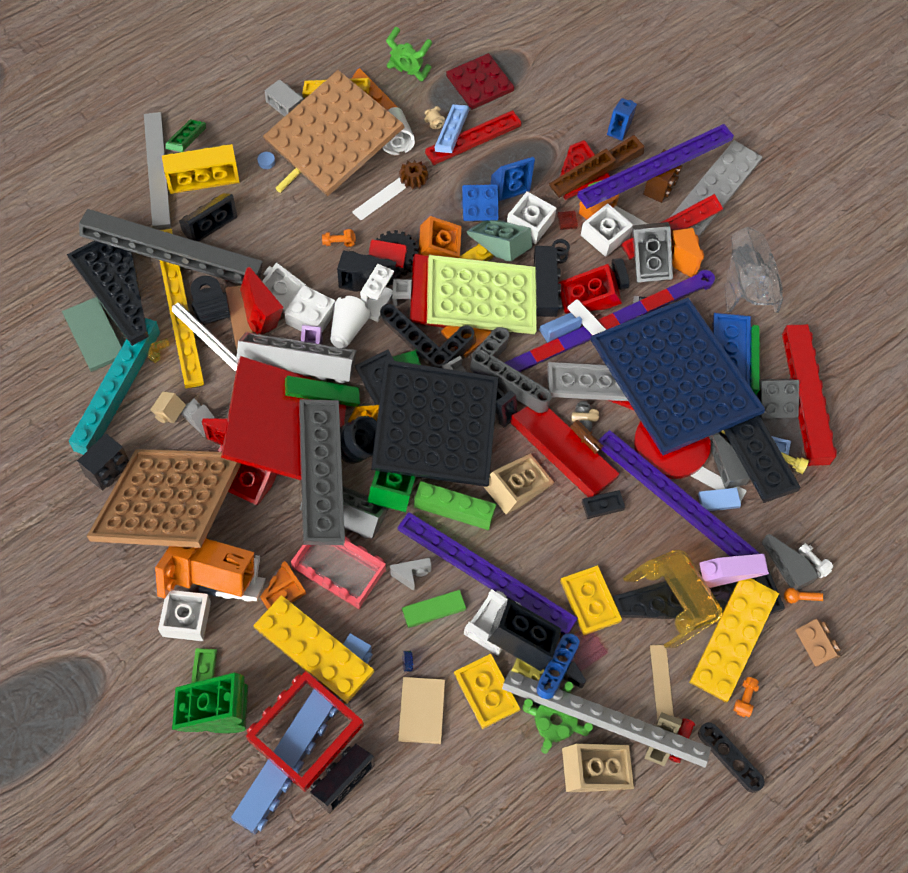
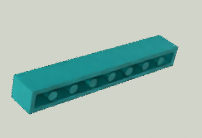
(112, 391)

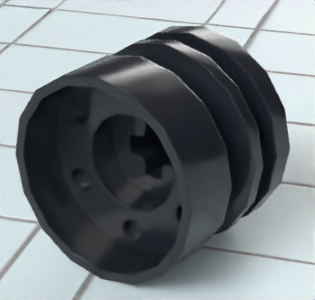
(357, 439)

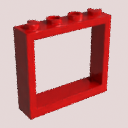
(331, 752)

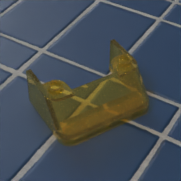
(689, 588)

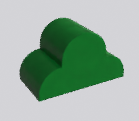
(212, 705)

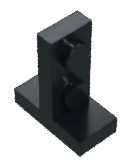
(505, 407)

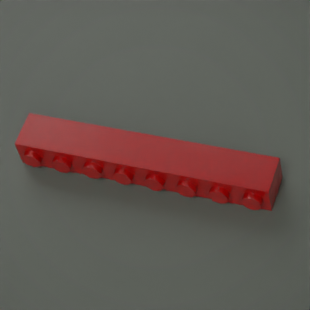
(812, 412)

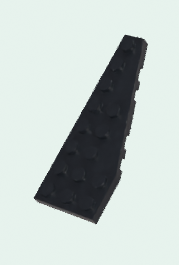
(114, 282)
(661, 603)

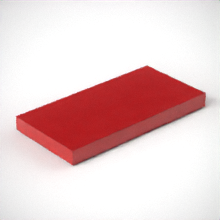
(418, 308)

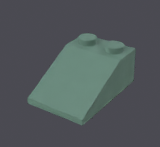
(502, 238)

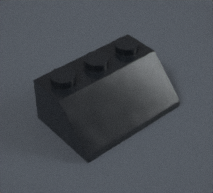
(209, 217)
(342, 777)

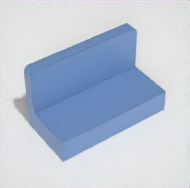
(560, 327)

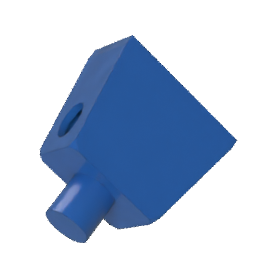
(623, 112)

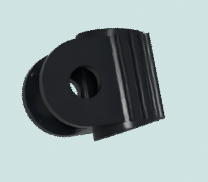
(209, 303)

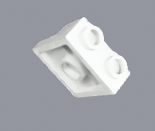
(282, 284)

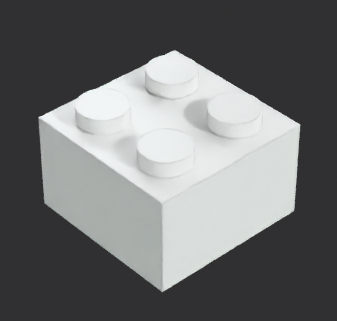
(533, 213)
(606, 230)
(309, 309)
(184, 615)

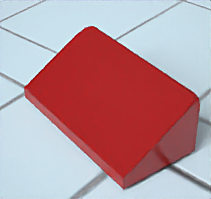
(388, 250)

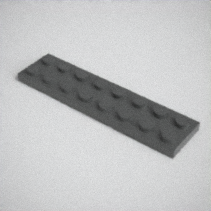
(321, 473)

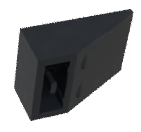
(356, 269)

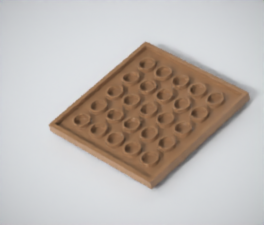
(333, 132)
(165, 498)

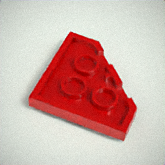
(576, 155)

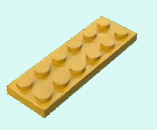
(733, 638)
(314, 649)

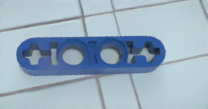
(558, 665)

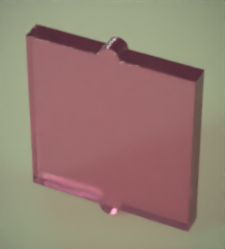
(588, 651)

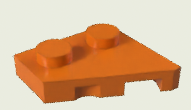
(284, 584)

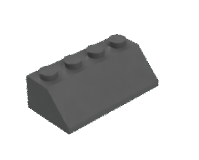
(360, 514)

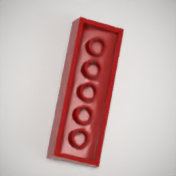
(565, 450)

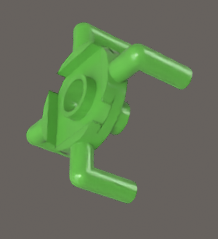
(413, 59)
(553, 732)

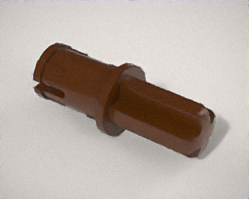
(586, 436)

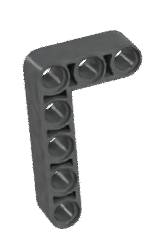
(485, 362)

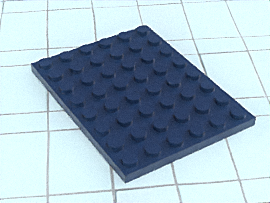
(676, 376)

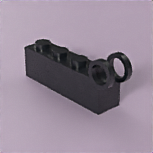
(547, 277)

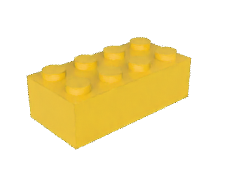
(200, 169)

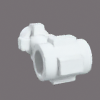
(823, 567)

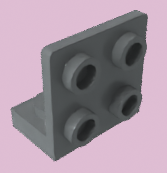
(780, 397)

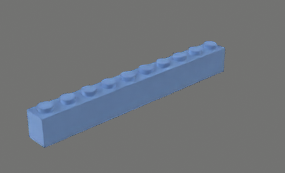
(292, 749)

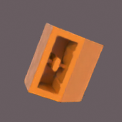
(686, 251)

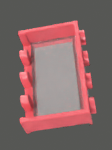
(341, 569)

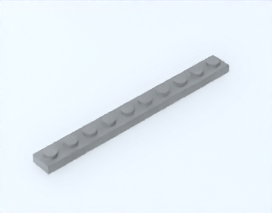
(610, 720)

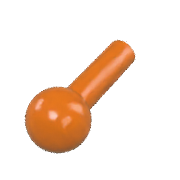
(793, 596)

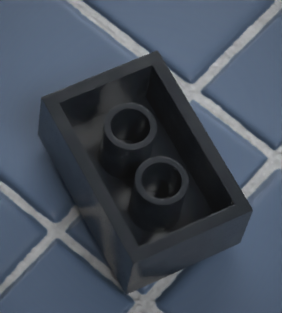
(524, 634)

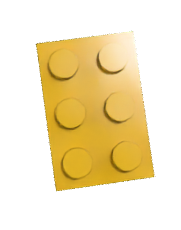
(590, 600)
(483, 689)

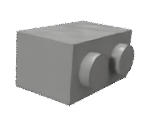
(282, 97)

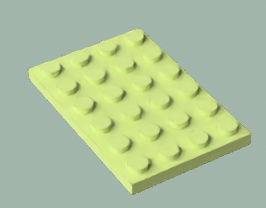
(481, 294)

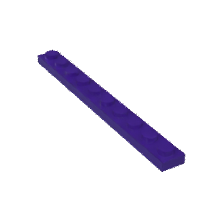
(655, 166)
(675, 497)
(485, 572)

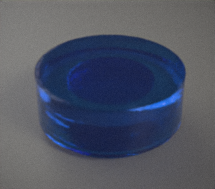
(407, 659)

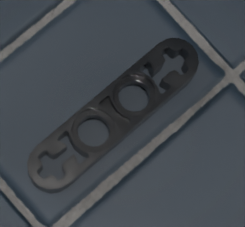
(734, 754)

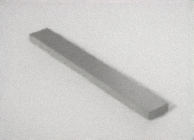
(157, 181)

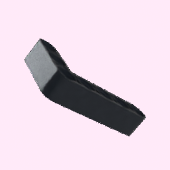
(424, 341)

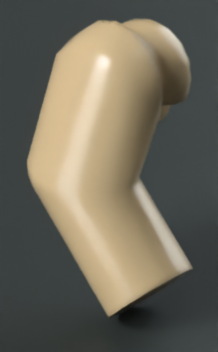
(593, 416)

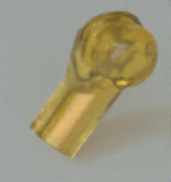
(154, 350)

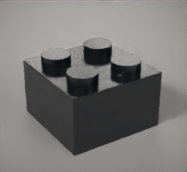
(103, 462)

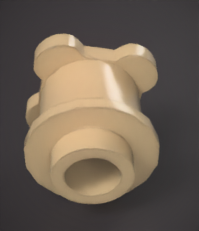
(435, 118)

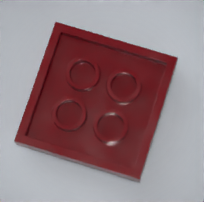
(480, 81)

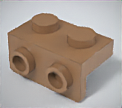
(818, 642)

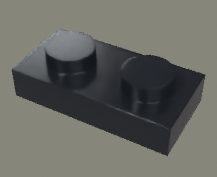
(603, 504)

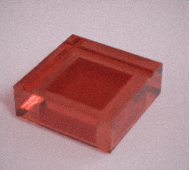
(567, 220)

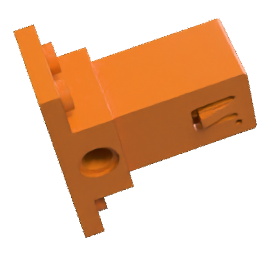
(211, 566)

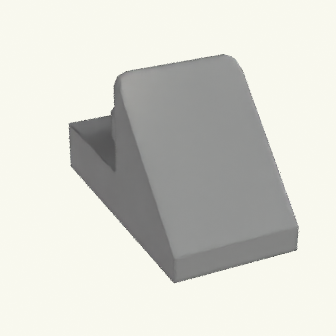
(195, 413)
(404, 571)

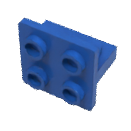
(480, 202)

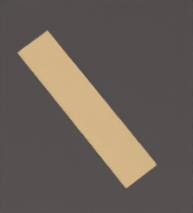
(661, 680)

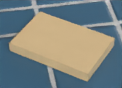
(421, 710)

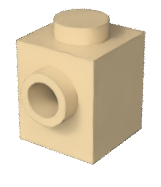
(168, 407)

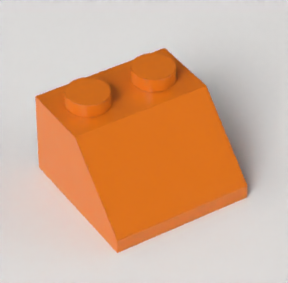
(439, 238)

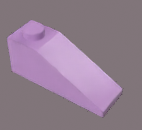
(733, 569)

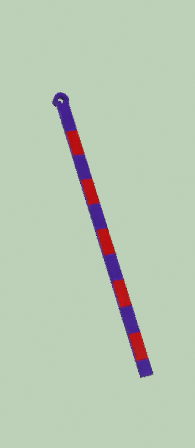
(621, 316)

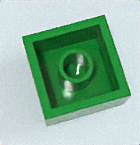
(391, 490)

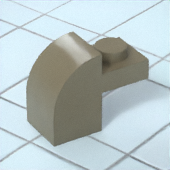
(667, 723)

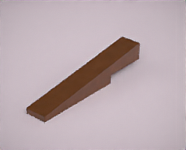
(598, 166)

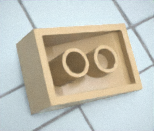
(518, 483)
(597, 767)

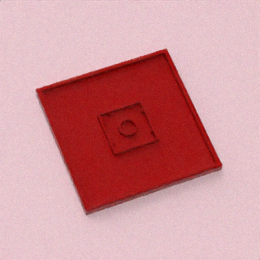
(265, 421)

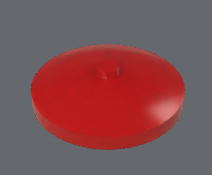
(676, 464)

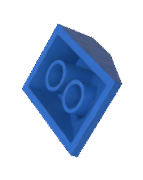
(513, 178)

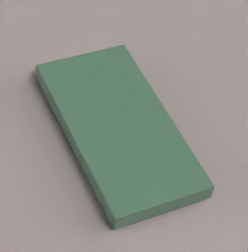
(93, 333)

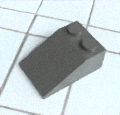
(652, 252)

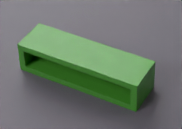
(454, 505)

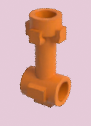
(348, 238)
(742, 706)

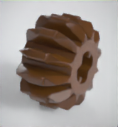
(413, 174)

